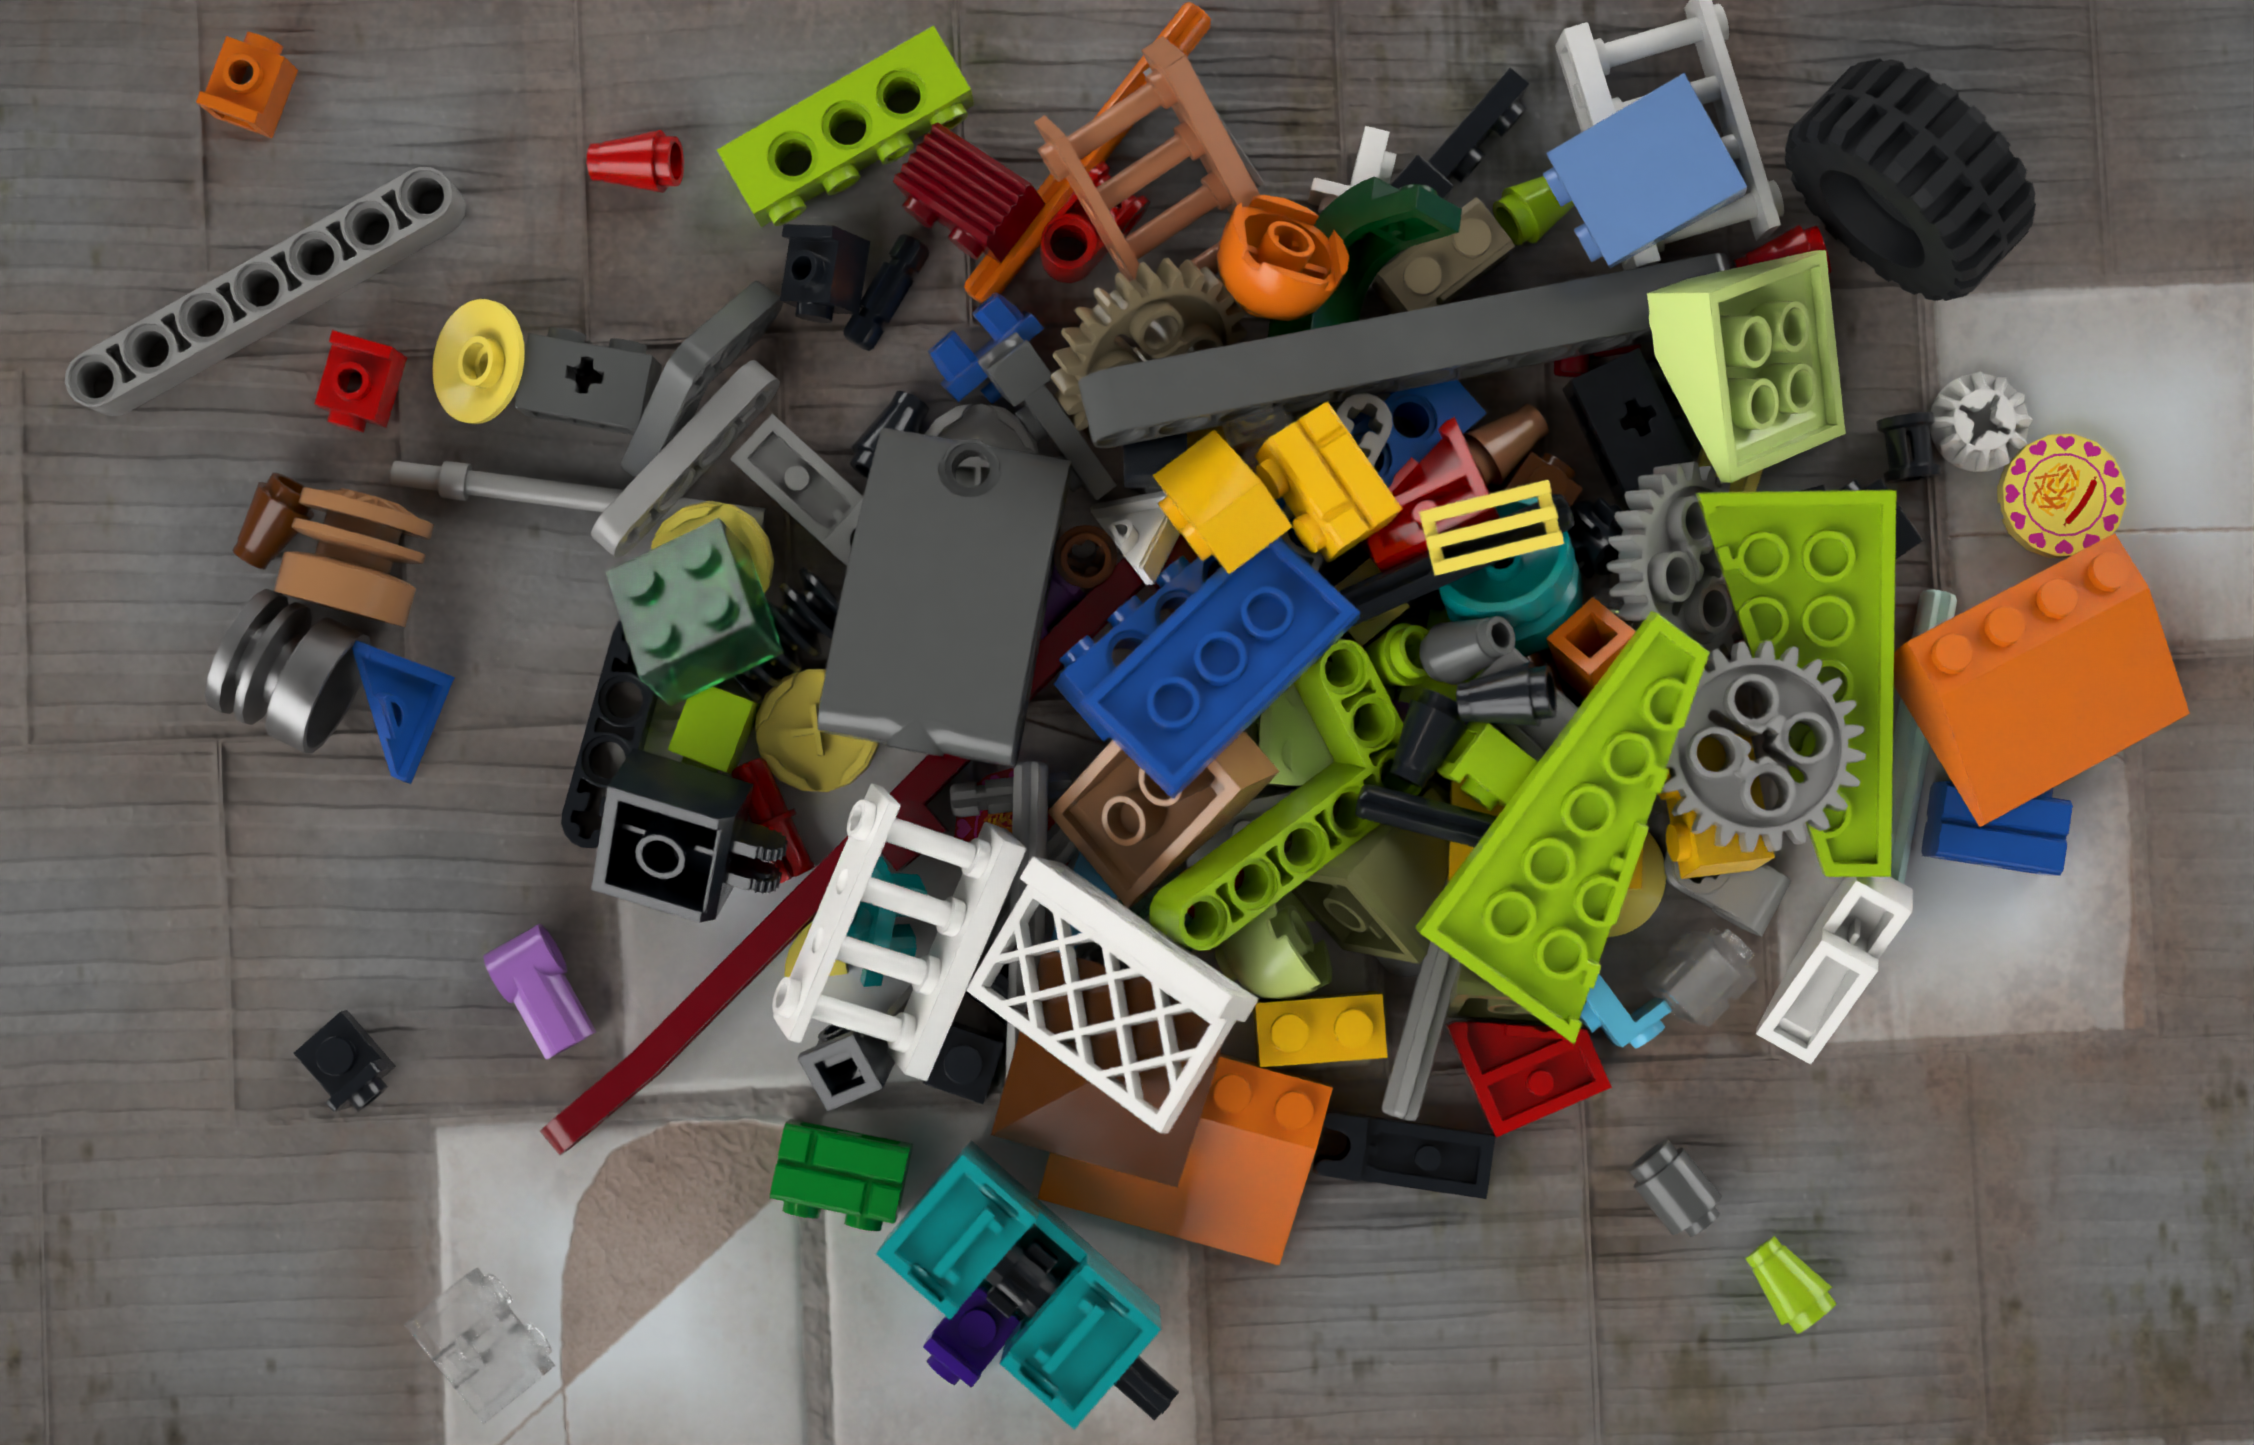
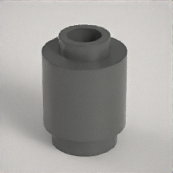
(1676, 1189)

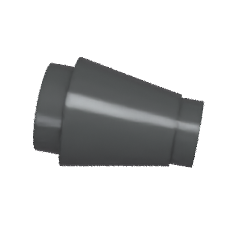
(1465, 647)

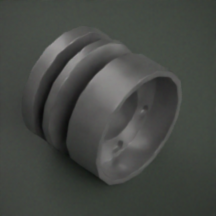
(285, 670)

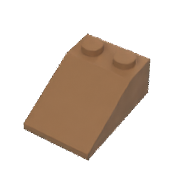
(1137, 830)

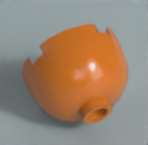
(1279, 260)

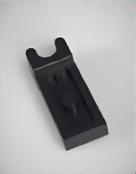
(1461, 150)
(1409, 1155)

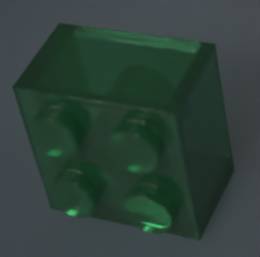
(694, 612)

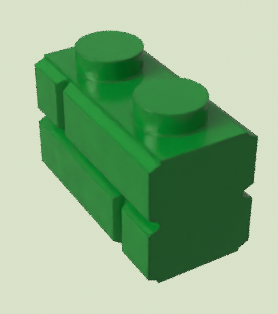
(840, 1174)

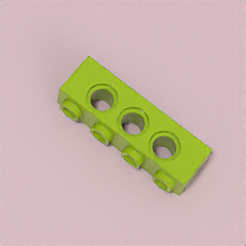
(863, 95)

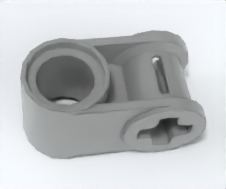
(1740, 897)

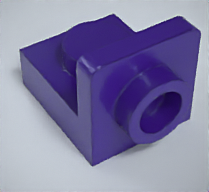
(969, 1339)

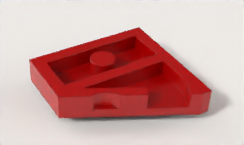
(1525, 1070)

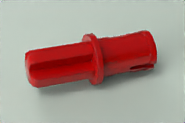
(770, 810)

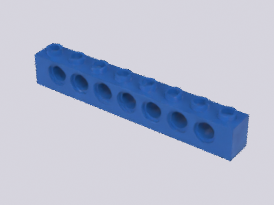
(1135, 621)

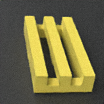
(1546, 514)

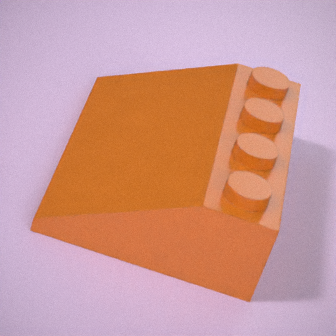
(2042, 680)
(1239, 1172)

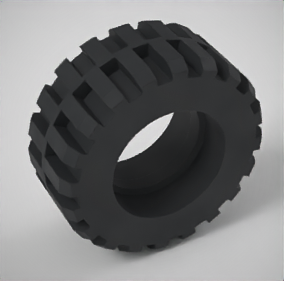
(1910, 179)

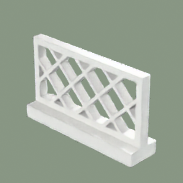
(1148, 954)

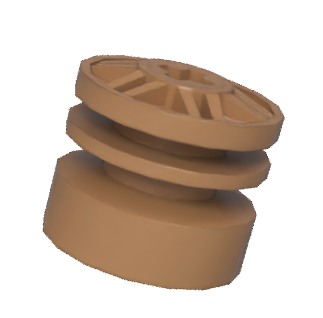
(354, 555)

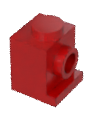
(381, 376)

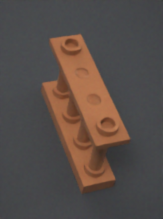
(1198, 136)

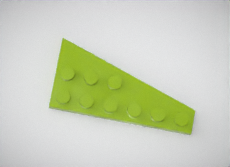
(1823, 579)
(1561, 854)

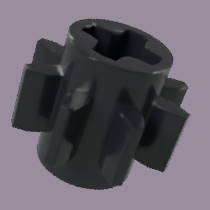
(1591, 534)

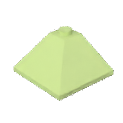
(1752, 360)

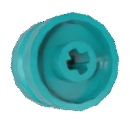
(1528, 590)

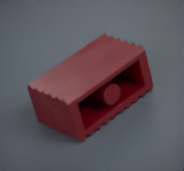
(968, 194)

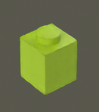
(714, 730)

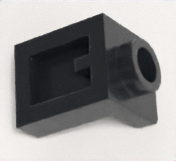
(346, 1063)

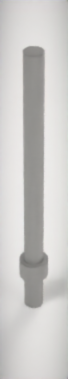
(459, 481)

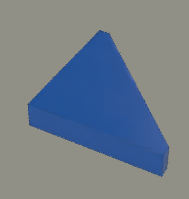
(403, 703)

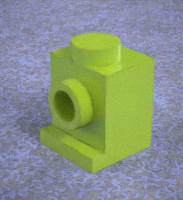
(1489, 763)

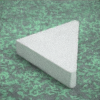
(1139, 531)

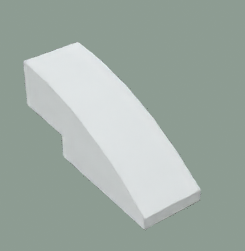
(1835, 964)

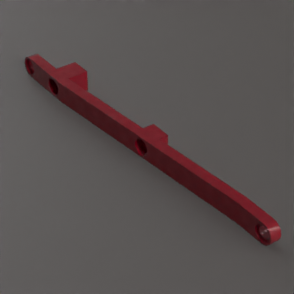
(801, 905)

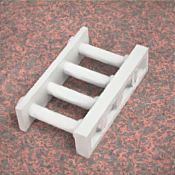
(1588, 62)
(936, 978)

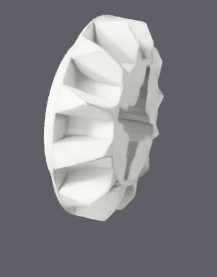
(1954, 429)

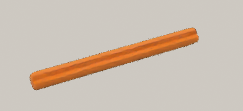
(989, 276)

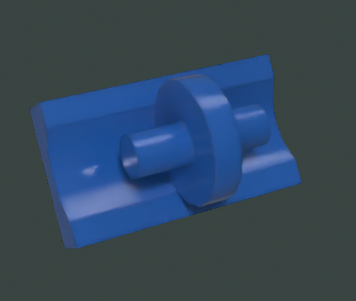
(960, 364)

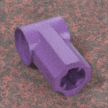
(533, 977)

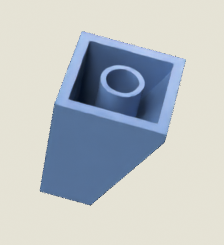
(1644, 173)

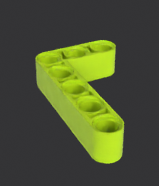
(1304, 813)

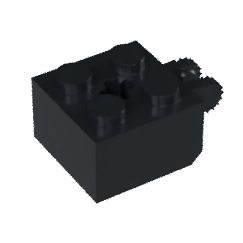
(681, 839)

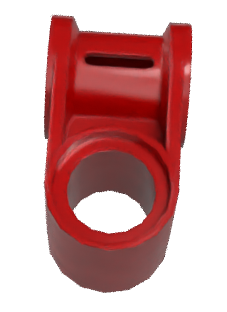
(1075, 223)

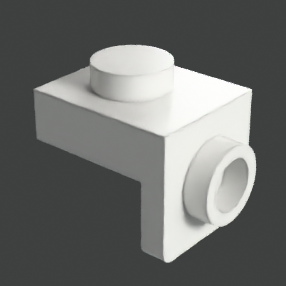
(1370, 162)

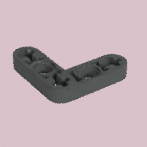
(697, 364)

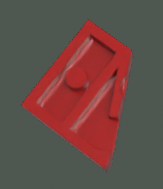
(1439, 479)

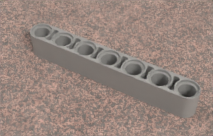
(237, 293)

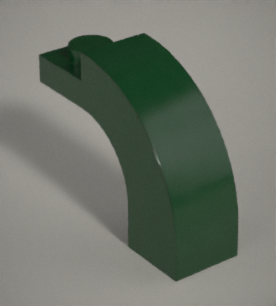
(1375, 226)

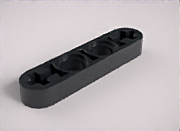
(606, 727)

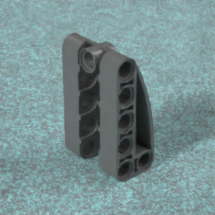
(944, 599)

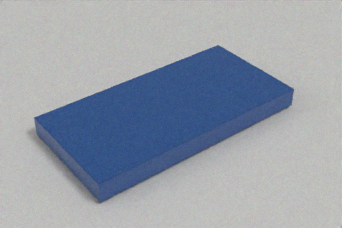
(1219, 664)

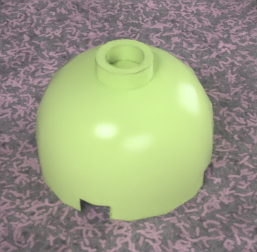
(1277, 953)

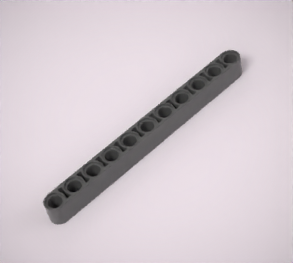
(1378, 354)

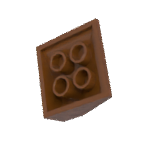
(1066, 1114)

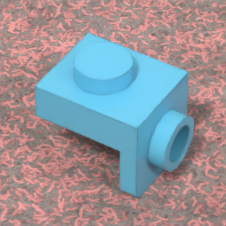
(1620, 1028)

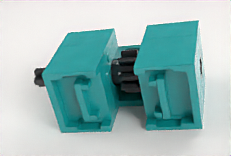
(1080, 1311)

